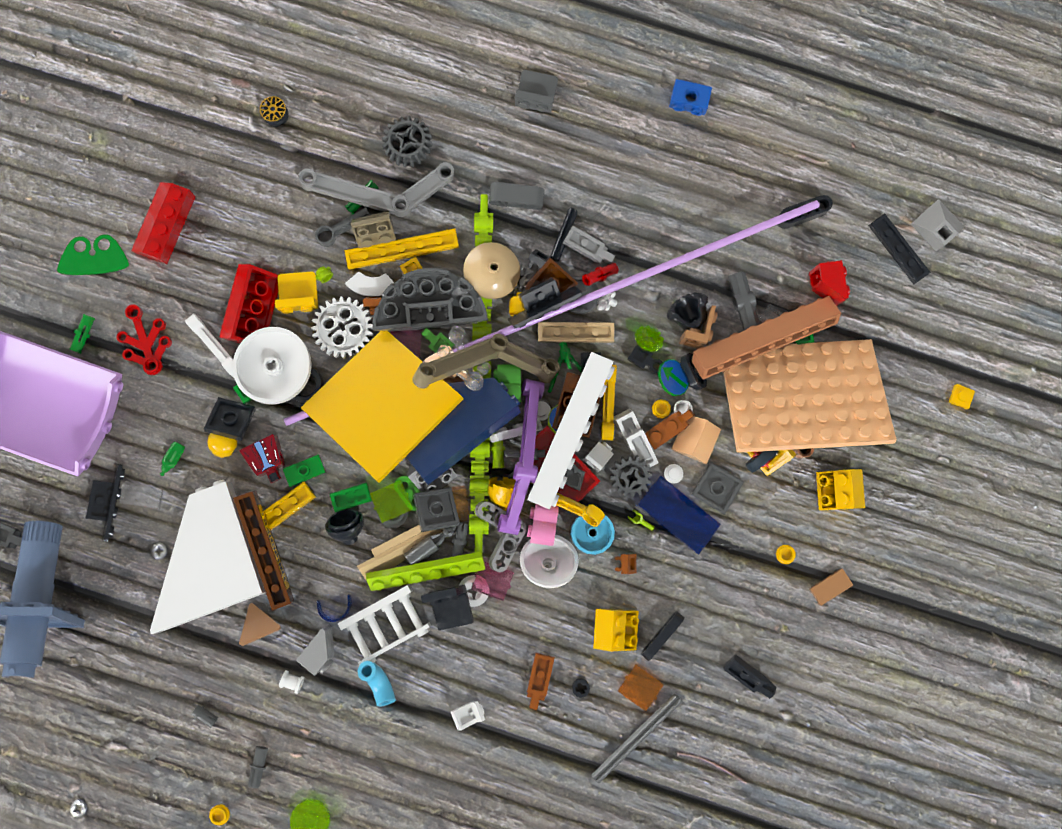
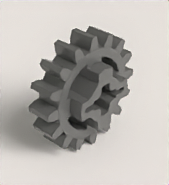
(623, 473)

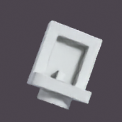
(468, 715)

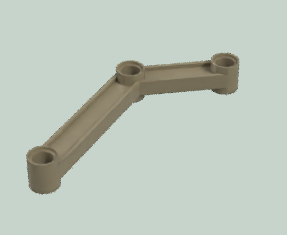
(489, 349)

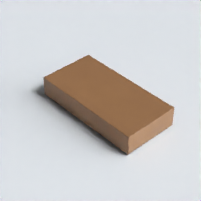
(831, 587)

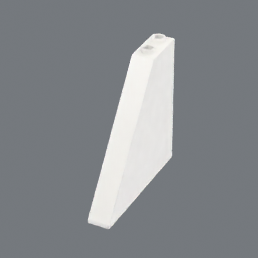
(209, 561)

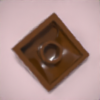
(552, 270)

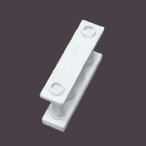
(385, 605)

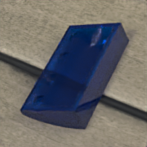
(679, 515)

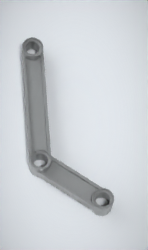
(375, 198)

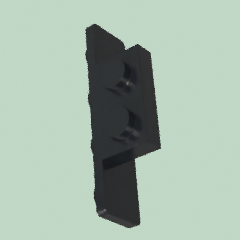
(541, 300)
(102, 501)

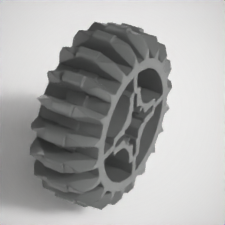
(419, 148)

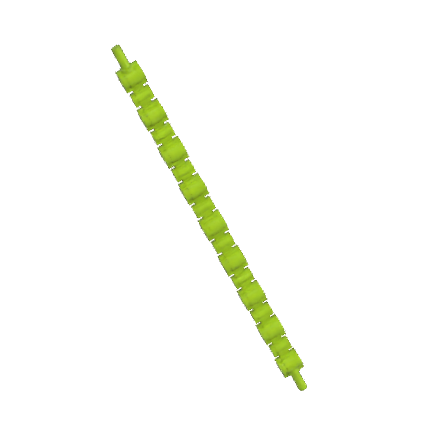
(479, 483)

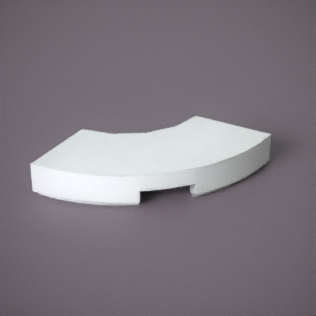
(369, 286)

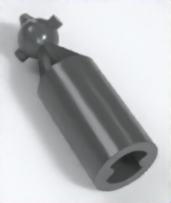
(428, 546)

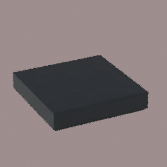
(229, 419)

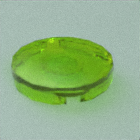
(310, 815)

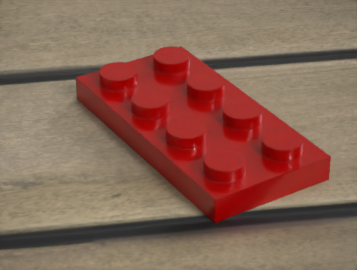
(543, 442)

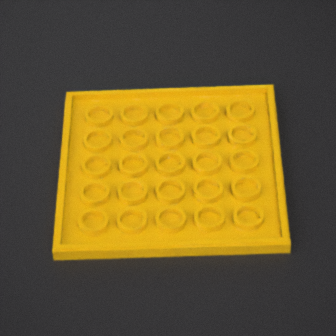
(377, 407)

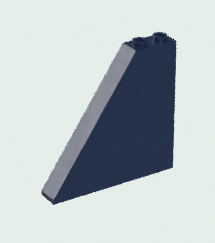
(464, 428)

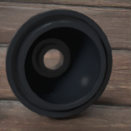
(345, 526)

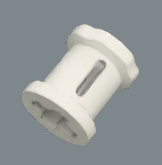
(291, 682)

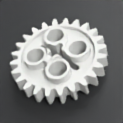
(334, 312)

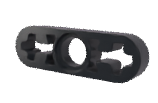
(662, 636)

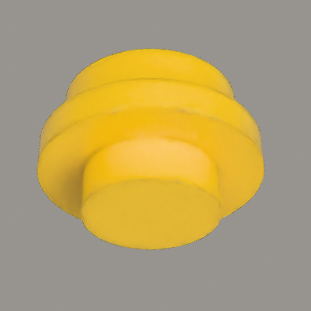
(661, 408)
(785, 554)
(219, 814)

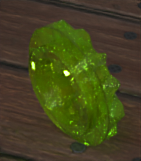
(648, 343)

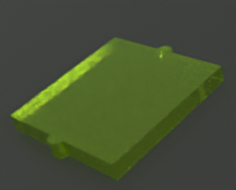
(391, 501)

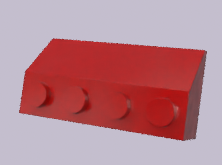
(164, 222)
(249, 303)

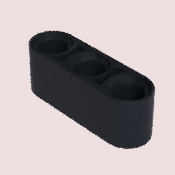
(813, 214)

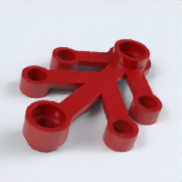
(145, 342)

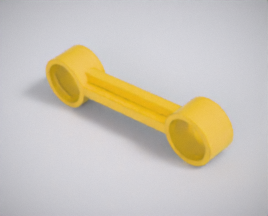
(607, 426)
(590, 514)

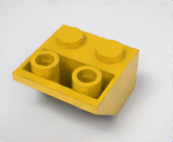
(840, 489)
(616, 630)

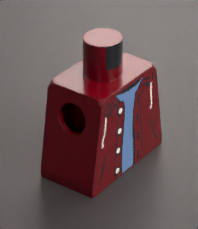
(265, 457)

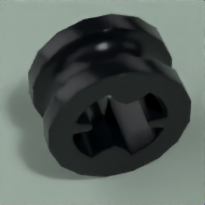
(583, 682)

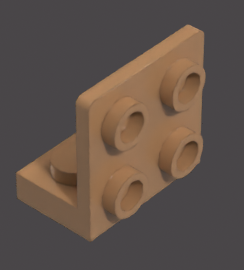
(697, 338)

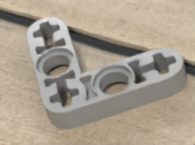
(515, 539)

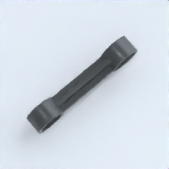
(340, 227)

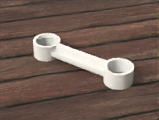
(216, 348)

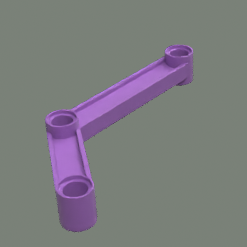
(524, 470)

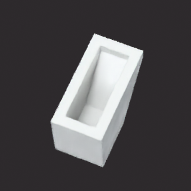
(599, 456)

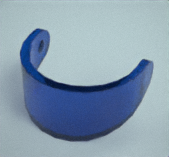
(329, 619)

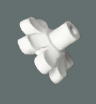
(607, 301)

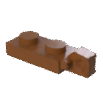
(668, 428)
(539, 678)

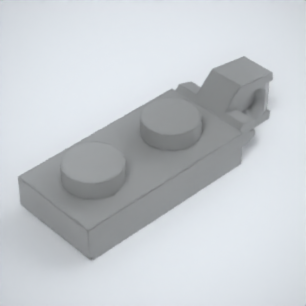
(588, 246)

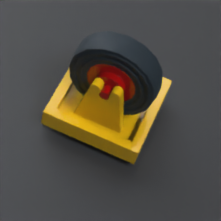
(768, 460)

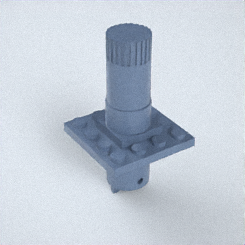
(30, 605)

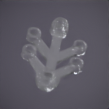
(472, 379)

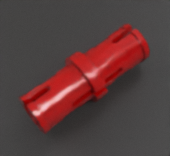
(600, 274)

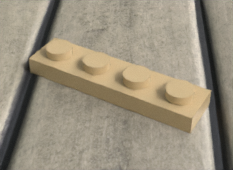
(575, 332)

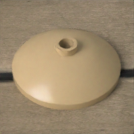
(487, 282)

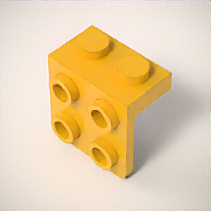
(297, 292)

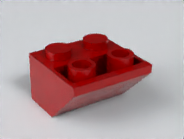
(829, 280)

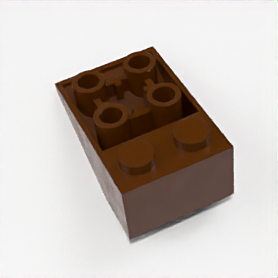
(568, 389)

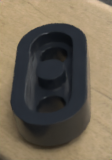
(694, 378)

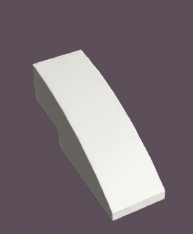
(635, 437)

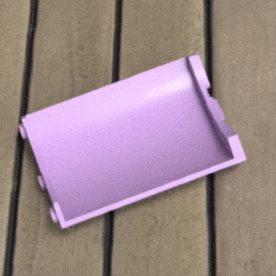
(54, 404)

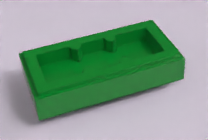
(304, 470)
(350, 497)

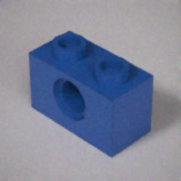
(700, 94)

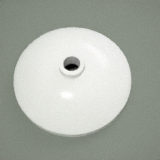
(560, 556)

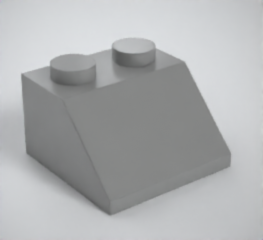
(319, 652)

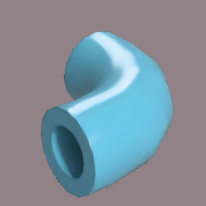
(378, 682)

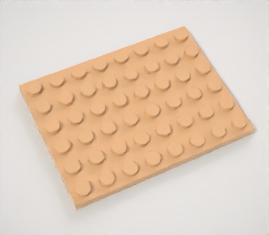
(809, 398)

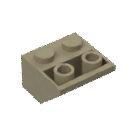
(373, 229)

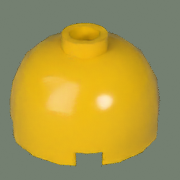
(501, 491)

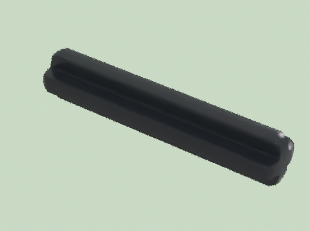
(566, 226)

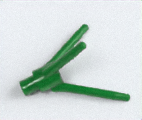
(565, 357)

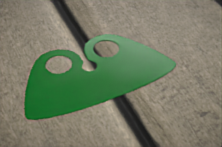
(84, 264)

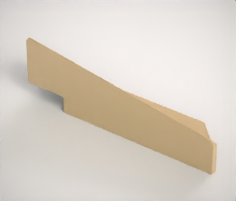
(392, 552)

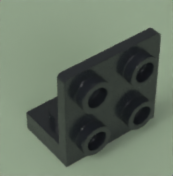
(450, 607)

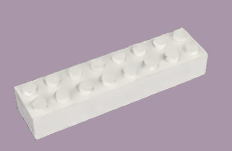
(570, 430)

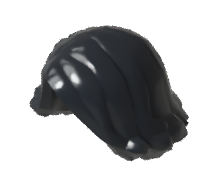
(689, 311)

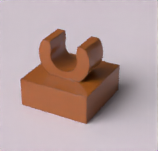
(373, 302)
(628, 564)

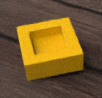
(411, 265)
(961, 396)

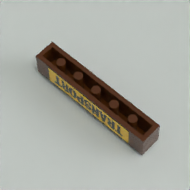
(263, 550)

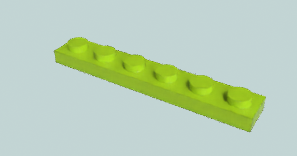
(425, 571)

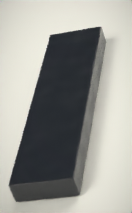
(899, 249)

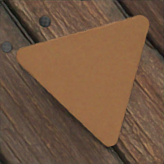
(257, 625)

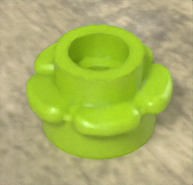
(324, 274)

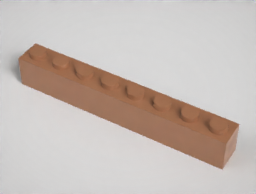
(765, 337)

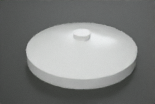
(272, 365)

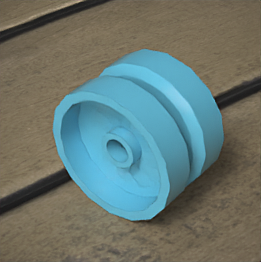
(597, 543)

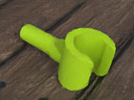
(639, 519)

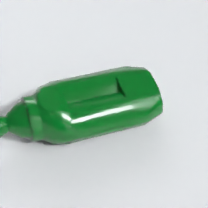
(171, 457)

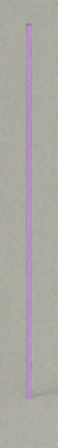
(635, 278)

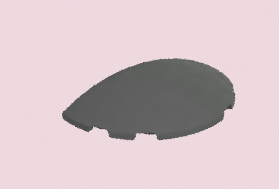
(428, 300)

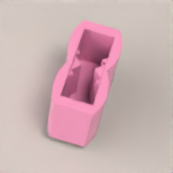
(543, 525)

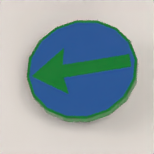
(673, 377)

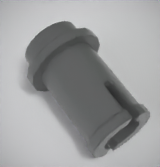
(204, 716)

